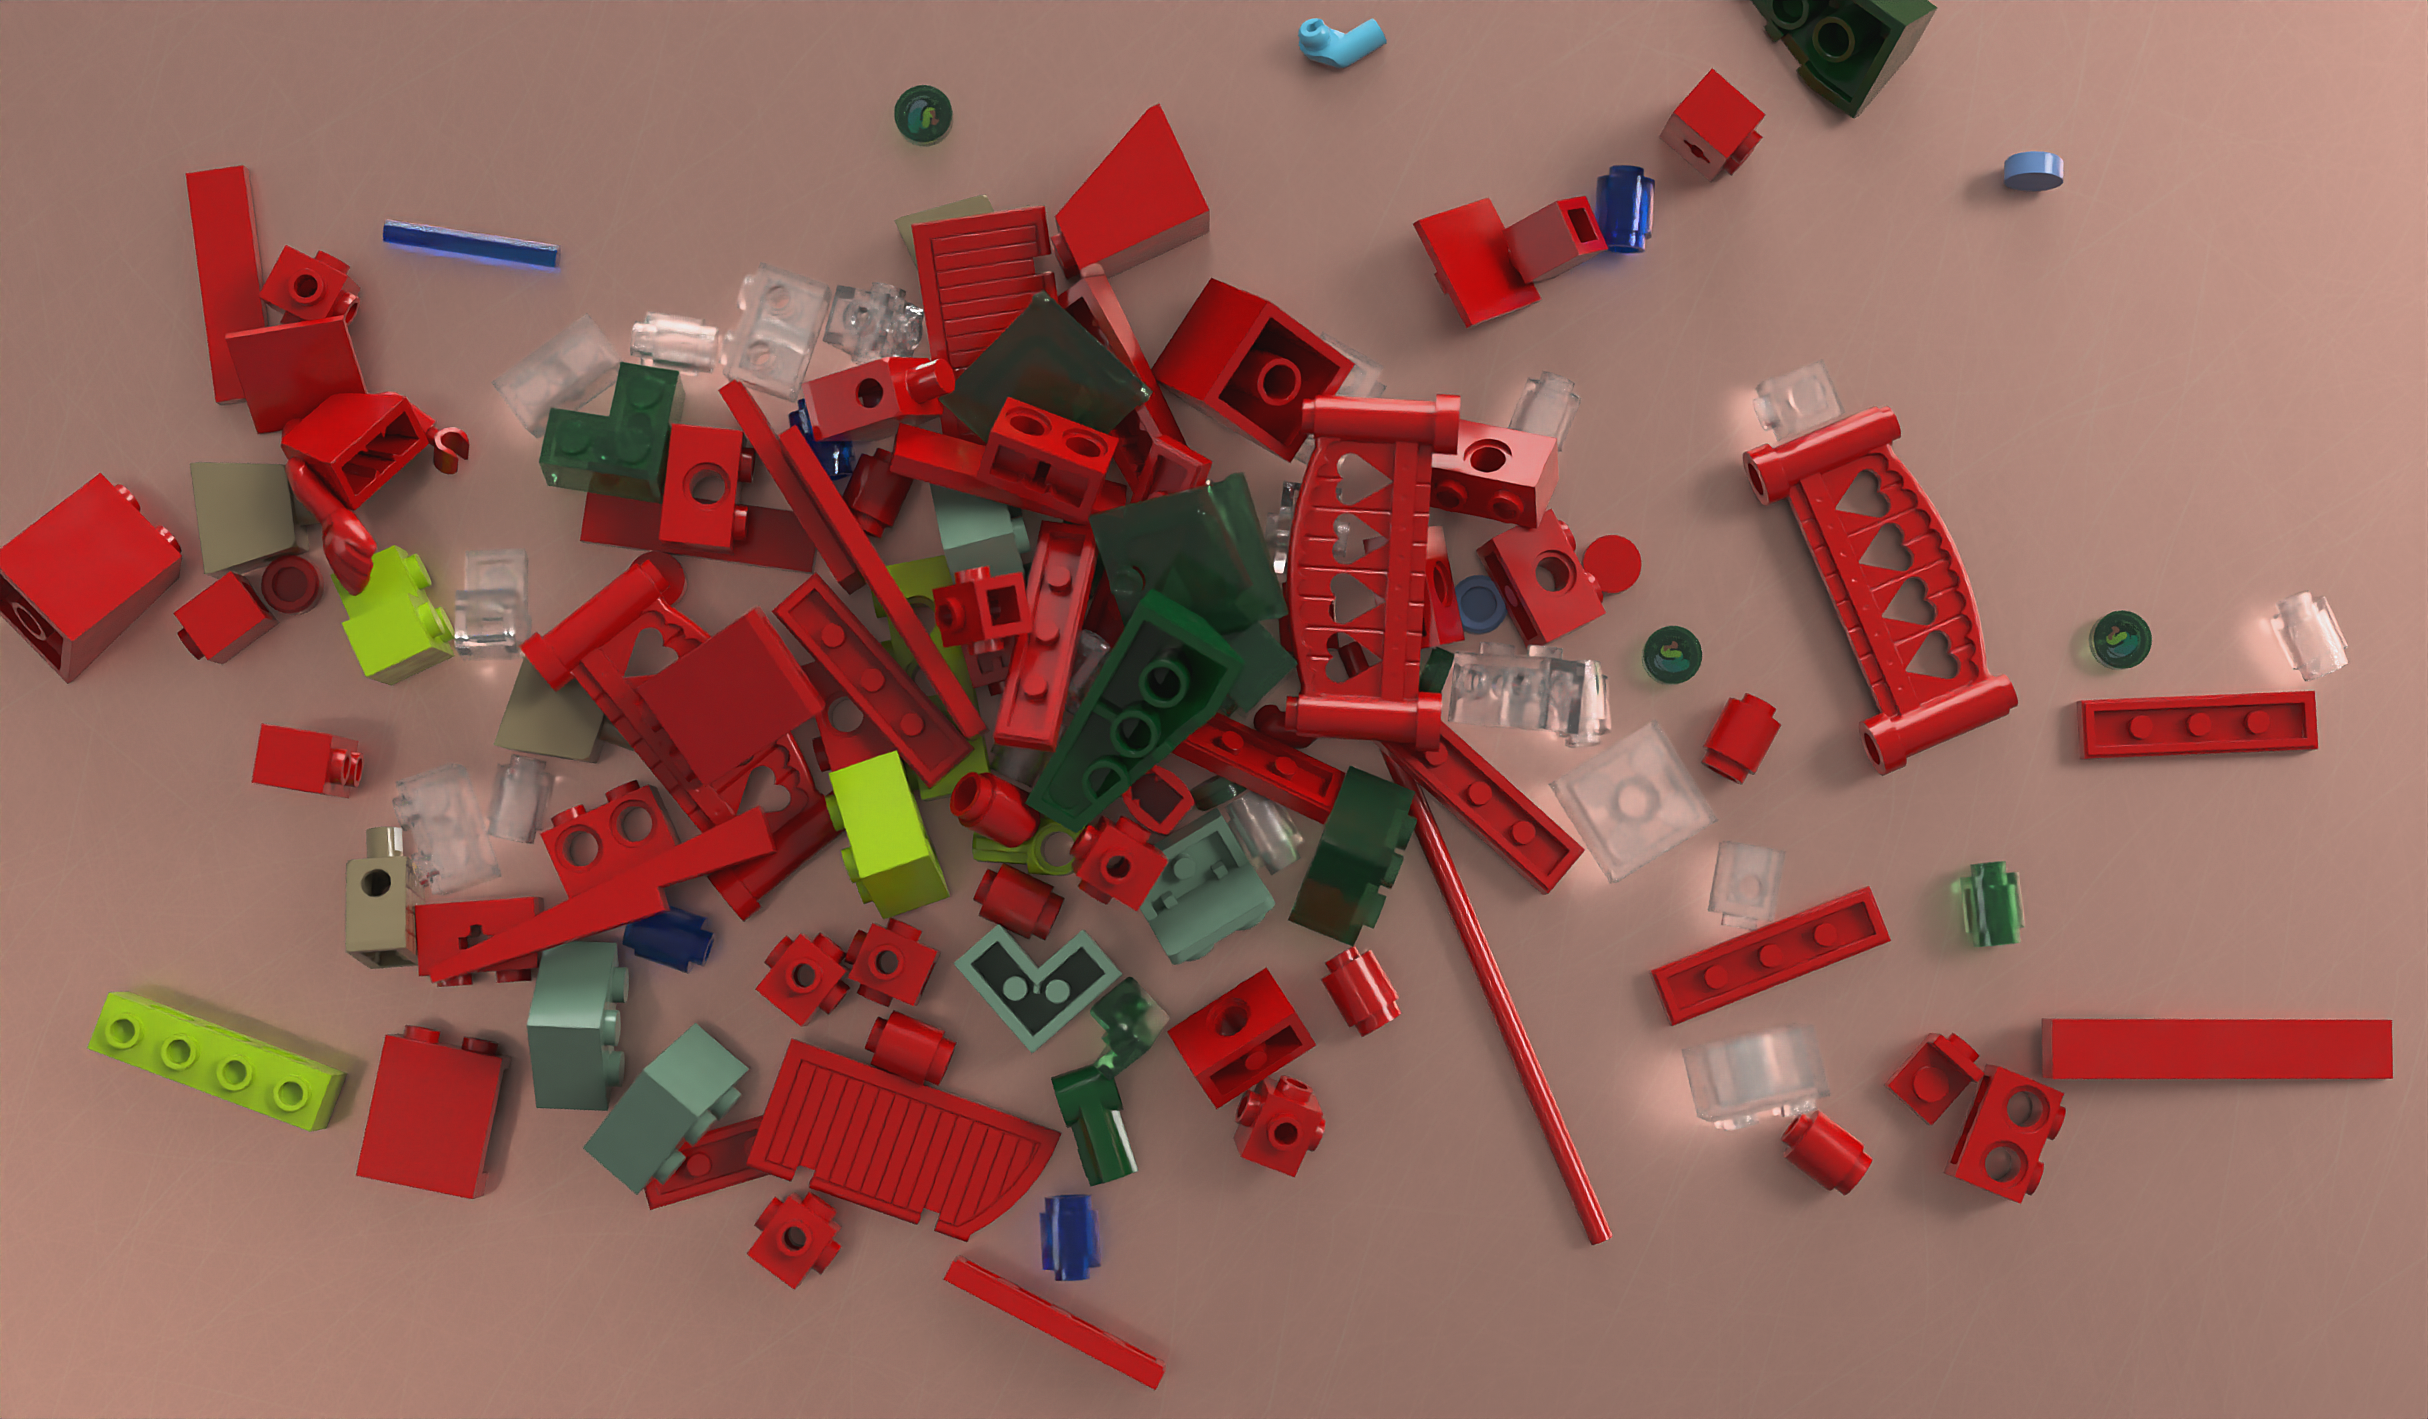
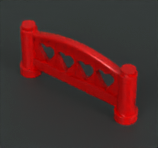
(1399, 443)
(596, 650)
(1913, 707)

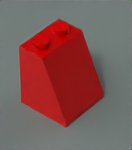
(1131, 205)
(1249, 367)
(85, 575)
(729, 698)

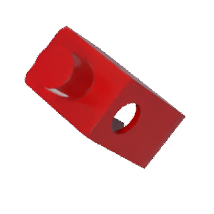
(891, 391)

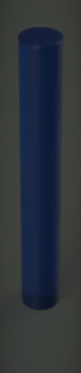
(471, 243)

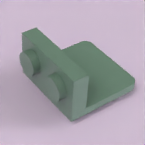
(1203, 890)

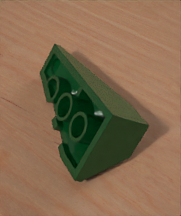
(1847, 45)
(1147, 699)

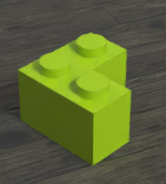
(394, 622)
(889, 845)

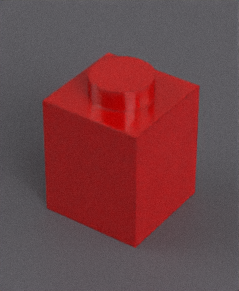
(1554, 239)
(224, 619)

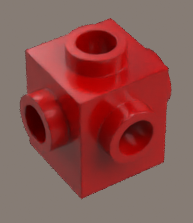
(310, 287)
(981, 610)
(1130, 877)
(914, 966)
(783, 982)
(1278, 1124)
(779, 1252)

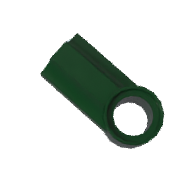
(1093, 1110)

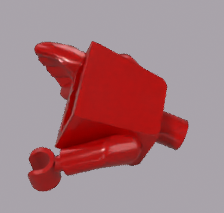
(349, 453)

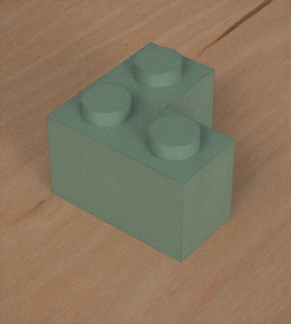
(980, 533)
(1035, 998)
(577, 1026)
(665, 1107)

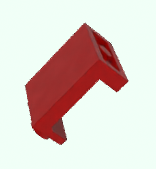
(432, 1112)

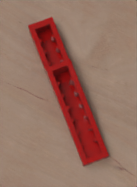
(1099, 312)
(621, 899)
(2217, 1048)

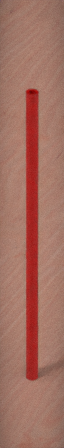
(1495, 990)

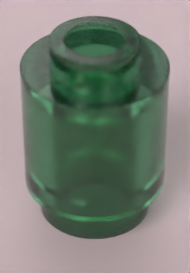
(1992, 904)

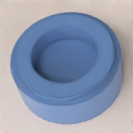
(2033, 171)
(1479, 604)

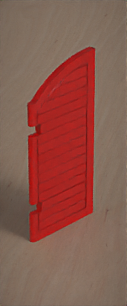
(976, 283)
(896, 1142)

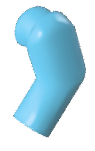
(1337, 48)

